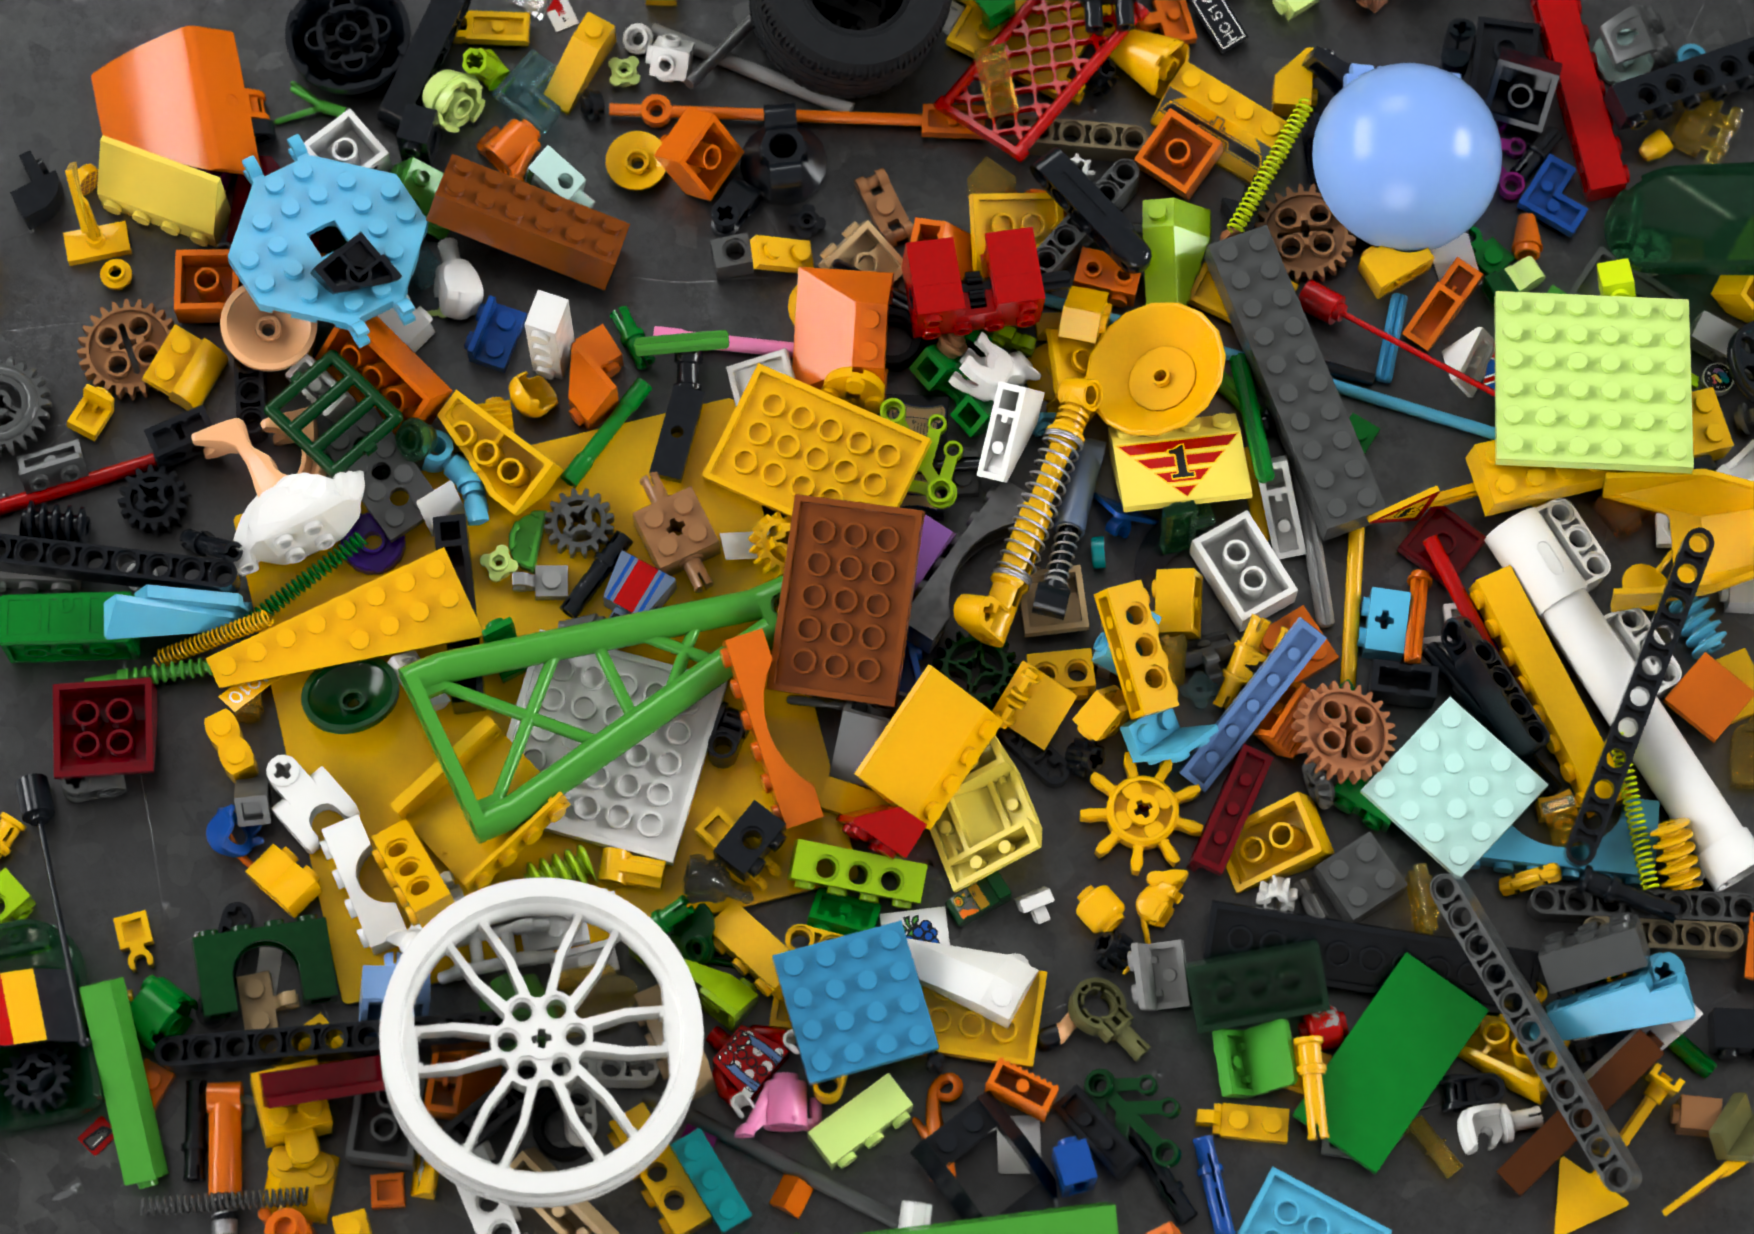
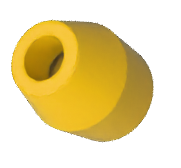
(1655, 146)

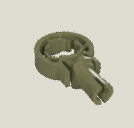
(1110, 1027)

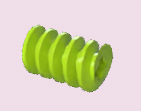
(570, 868)

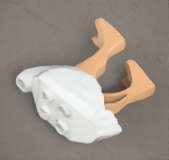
(291, 512)

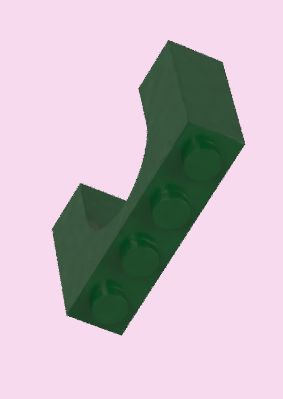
(302, 941)

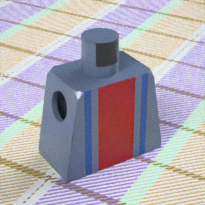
(636, 586)

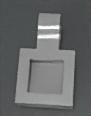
(548, 582)

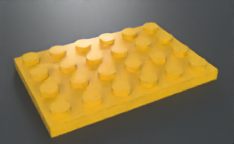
(811, 444)

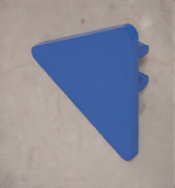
(1121, 521)

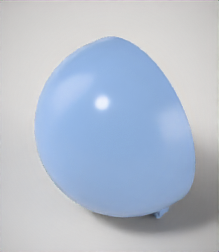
(1406, 155)

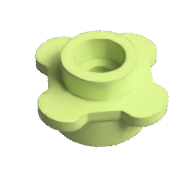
(626, 79)
(497, 573)

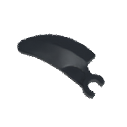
(1151, 556)

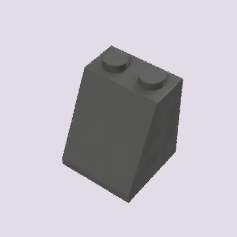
(858, 732)

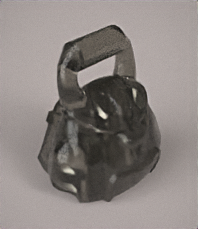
(711, 882)

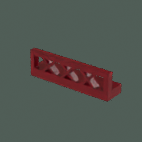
(1230, 810)
(321, 1081)

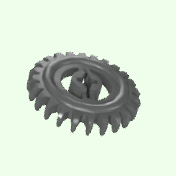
(15, 422)

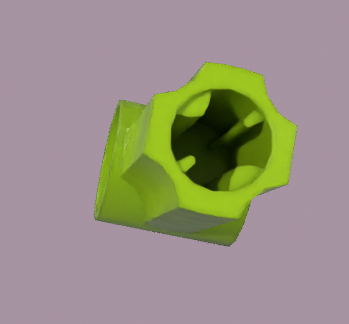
(485, 67)

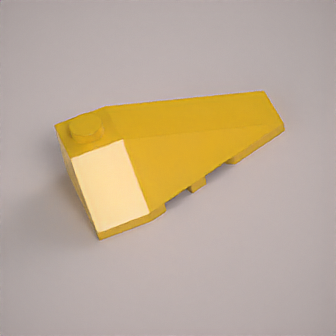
(504, 462)

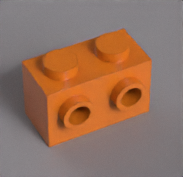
(1100, 272)

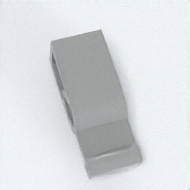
(1711, 337)

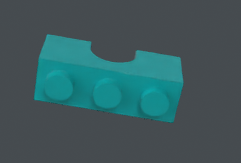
(711, 1181)

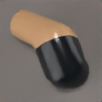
(1055, 1034)

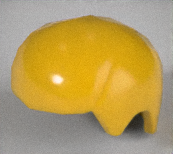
(532, 395)

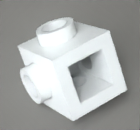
(670, 58)

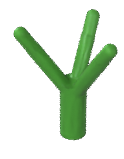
(319, 105)

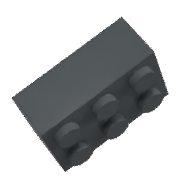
(1593, 952)
(376, 1136)

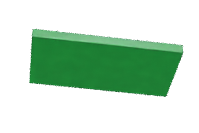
(1394, 1060)

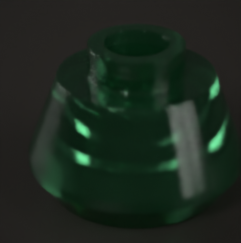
(415, 439)

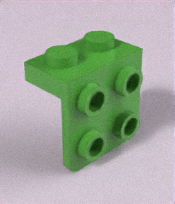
(421, 183)
(1255, 1059)

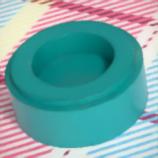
(1098, 552)

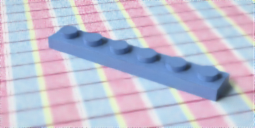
(1253, 703)

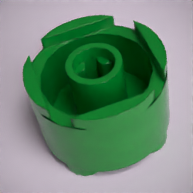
(161, 1011)

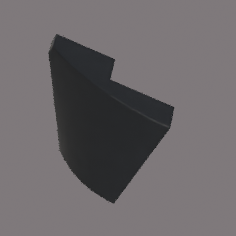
(355, 267)

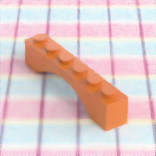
(750, 662)

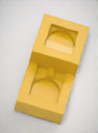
(845, 797)

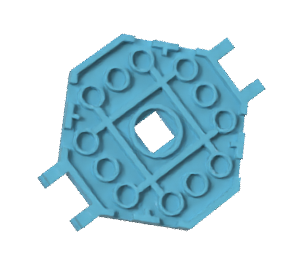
(287, 206)

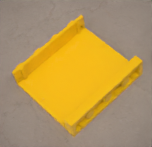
(441, 823)

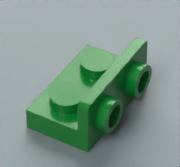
(842, 914)

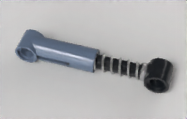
(1070, 526)

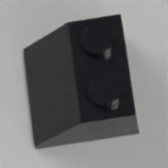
(1522, 89)

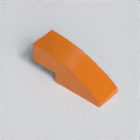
(1443, 304)

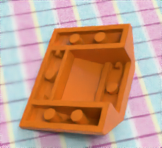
(841, 323)

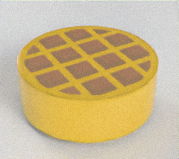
(88, 178)

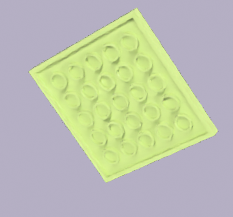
(1593, 382)

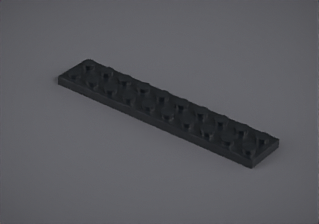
(1357, 953)

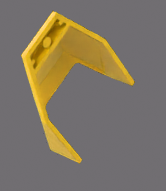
(1692, 501)

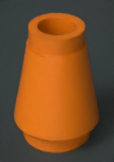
(1526, 237)

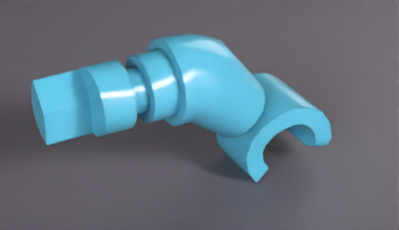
(462, 475)

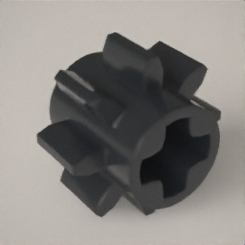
(1103, 78)
(1084, 757)
(1112, 950)

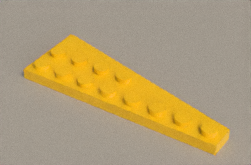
(390, 615)
(969, 1034)

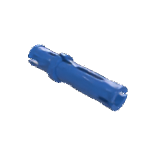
(1212, 1180)

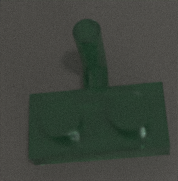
(1180, 524)

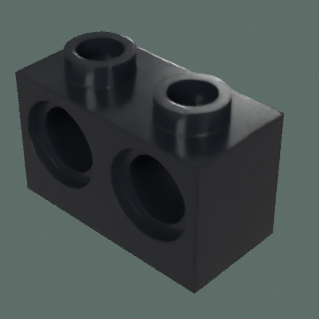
(172, 438)

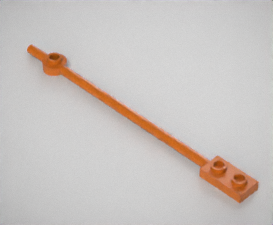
(933, 122)

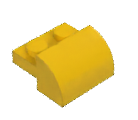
(186, 368)

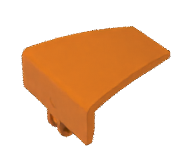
(182, 100)

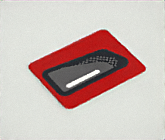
(97, 1136)

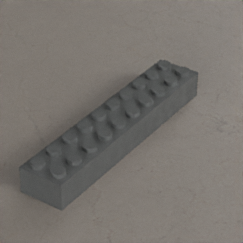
(1294, 382)

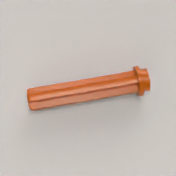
(1419, 583)

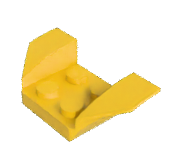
(1067, 355)

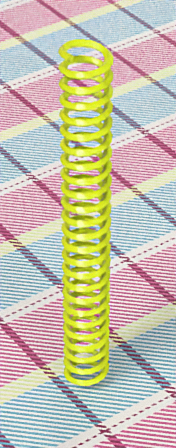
(1301, 118)
(1634, 836)

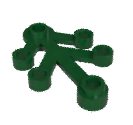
(1128, 1111)

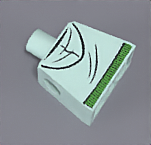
(554, 174)

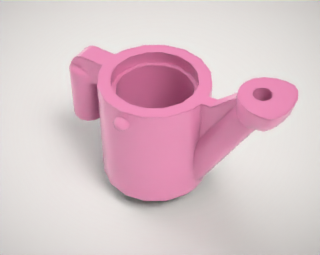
(782, 1107)

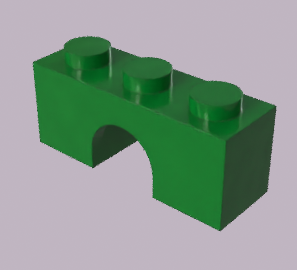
(934, 372)

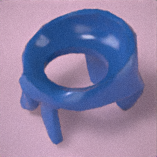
(220, 829)

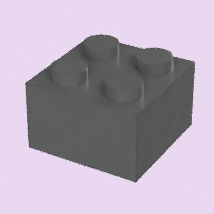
(1359, 879)

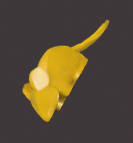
(1157, 899)

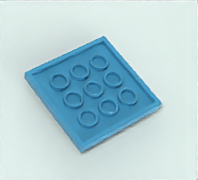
(855, 1002)

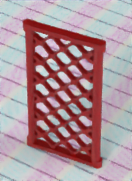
(1032, 134)

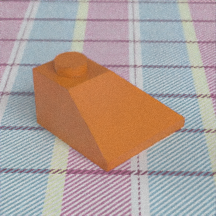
(590, 390)

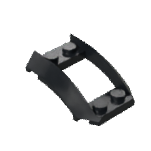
(965, 1132)

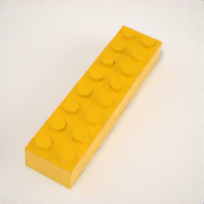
(1515, 487)

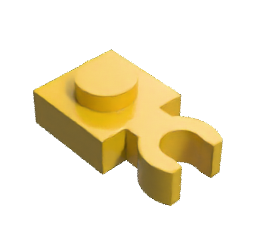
(133, 935)

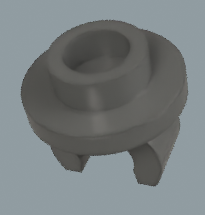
(1744, 418)

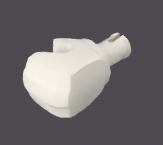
(456, 283)
(1496, 1122)

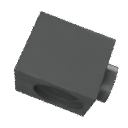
(727, 267)
(253, 801)

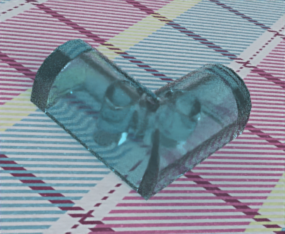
(521, 92)

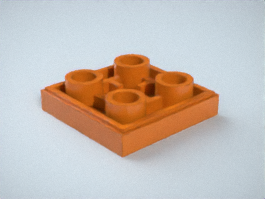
(1709, 697)

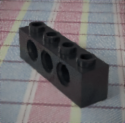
(507, 1109)

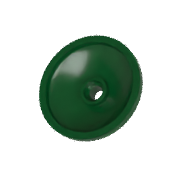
(350, 696)

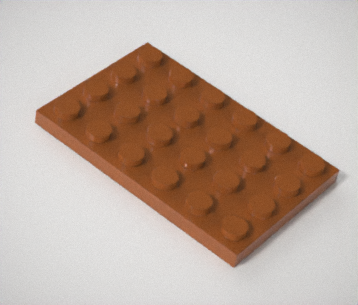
(846, 600)

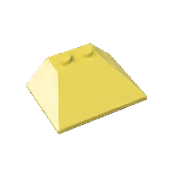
(986, 821)

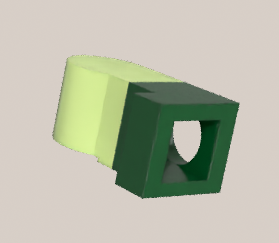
(1520, 277)

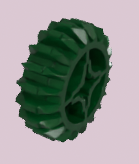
(987, 673)

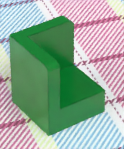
(996, 11)

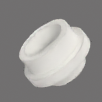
(629, 38)

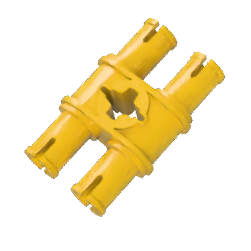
(1245, 652)

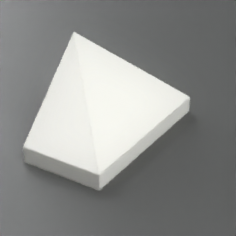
(1470, 357)

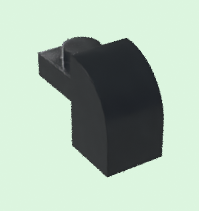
(41, 197)

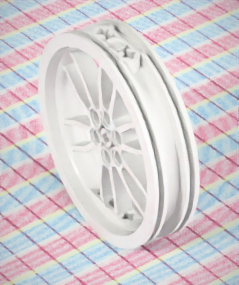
(679, 1017)

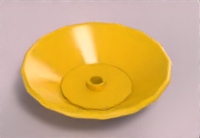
(1144, 347)

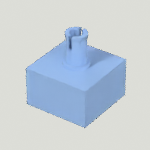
(374, 986)

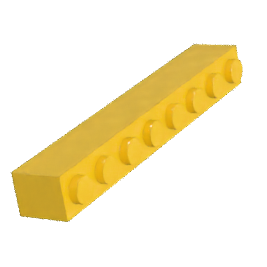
(1542, 679)

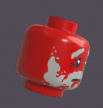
(1329, 1024)

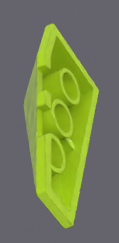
(1178, 241)
(720, 993)

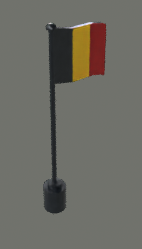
(35, 1001)

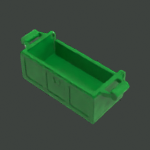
(60, 628)

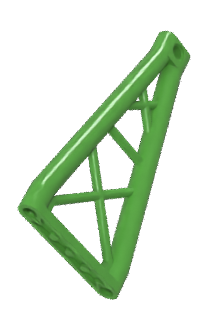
(655, 627)

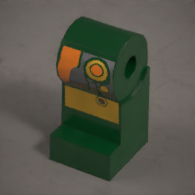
(979, 899)

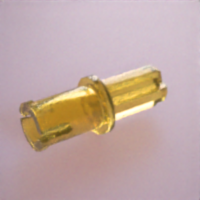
(1435, 1146)

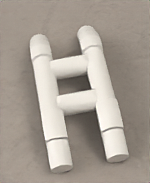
(506, 933)

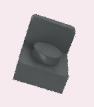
(966, 482)

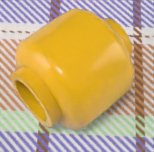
(1100, 909)

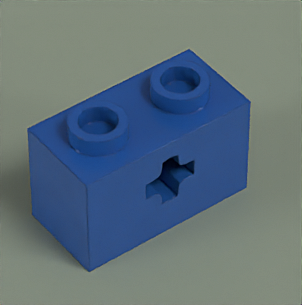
(1073, 1166)

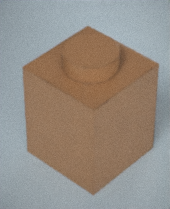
(1695, 1114)

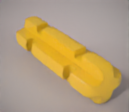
(1530, 879)

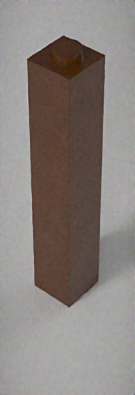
(1556, 1137)

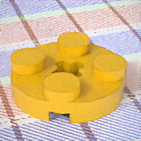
(867, 385)

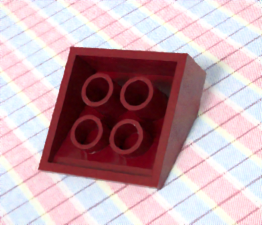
(104, 728)

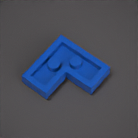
(1546, 199)

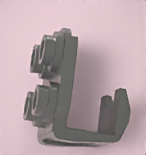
(1647, 41)

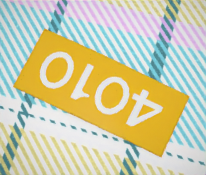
(239, 695)

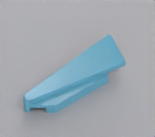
(170, 611)
(1621, 1006)

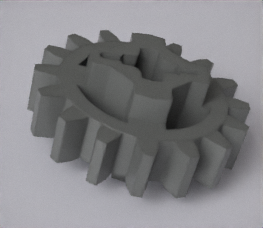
(588, 532)

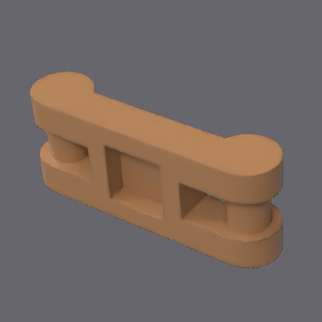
(885, 207)

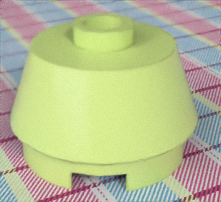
(454, 97)

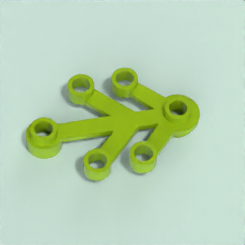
(934, 481)

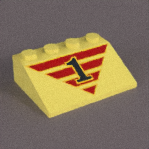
(1187, 464)

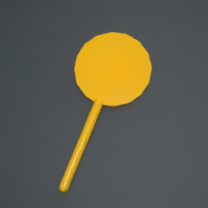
(1646, 576)

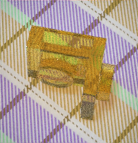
(1560, 818)

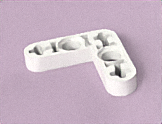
(593, 1066)

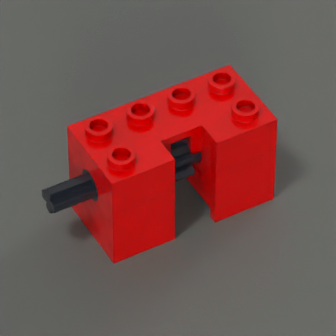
(1006, 295)

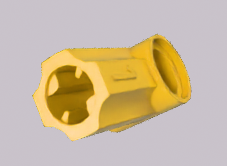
(622, 868)

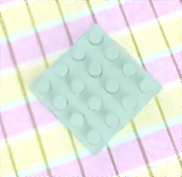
(1454, 788)

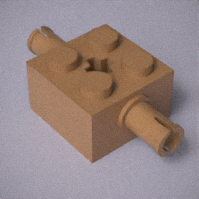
(680, 513)

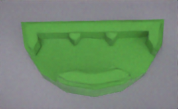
(526, 540)

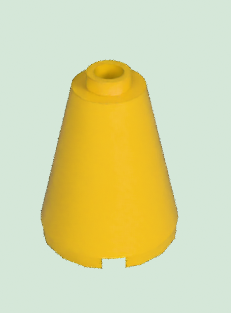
(1150, 58)

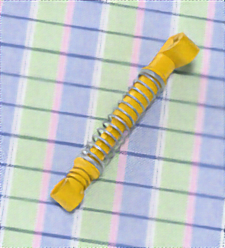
(992, 615)

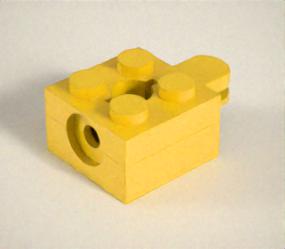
(293, 1124)

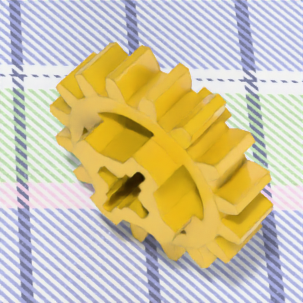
(773, 547)

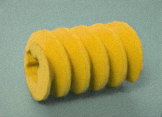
(1677, 854)

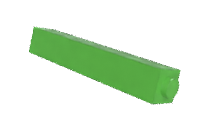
(124, 1082)

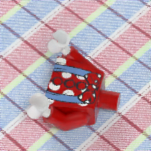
(748, 1061)

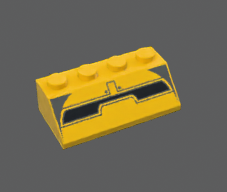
(1229, 116)

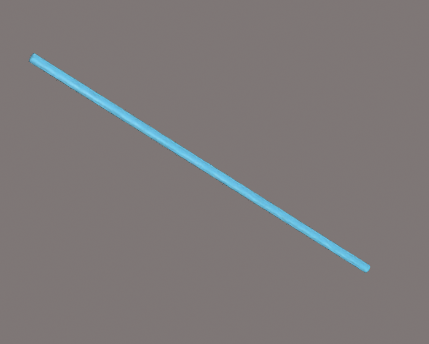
(1362, 393)

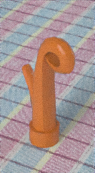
(933, 1106)

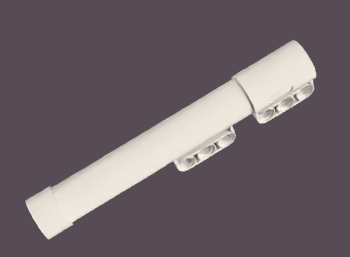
(1603, 657)

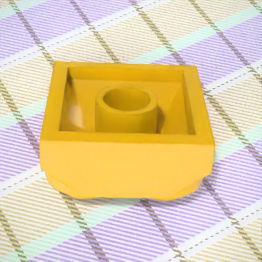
(319, 1178)

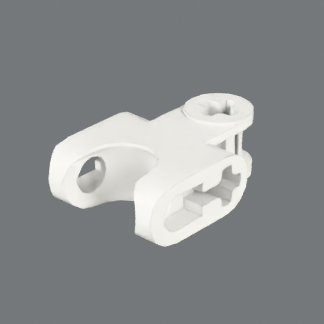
(306, 797)

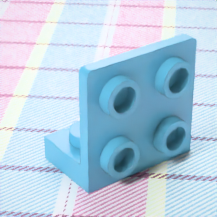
(1162, 738)

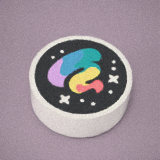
(1717, 376)

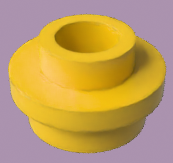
(120, 281)

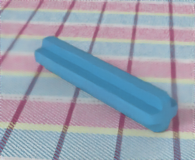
(1393, 327)

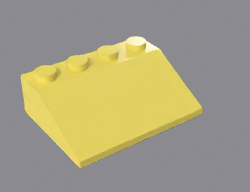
(162, 192)

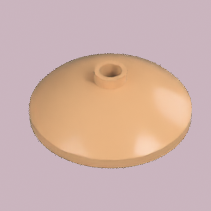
(243, 335)

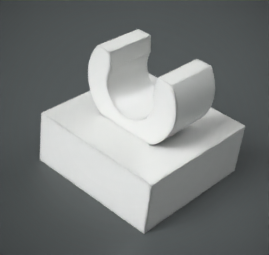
(1035, 903)

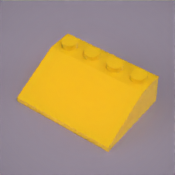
(928, 747)

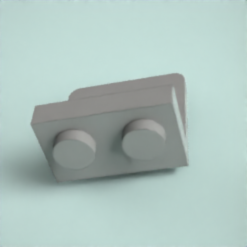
(1159, 975)

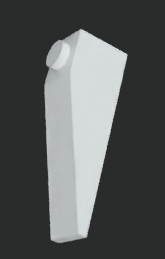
(974, 978)

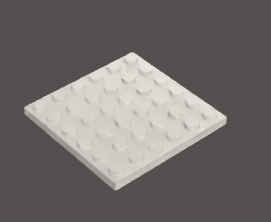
(647, 791)

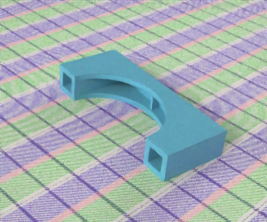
(1613, 855)

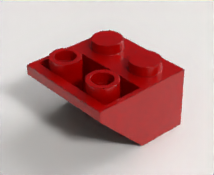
(886, 827)

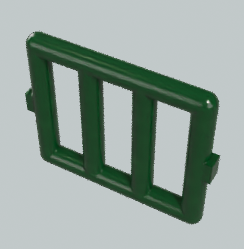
(351, 377)

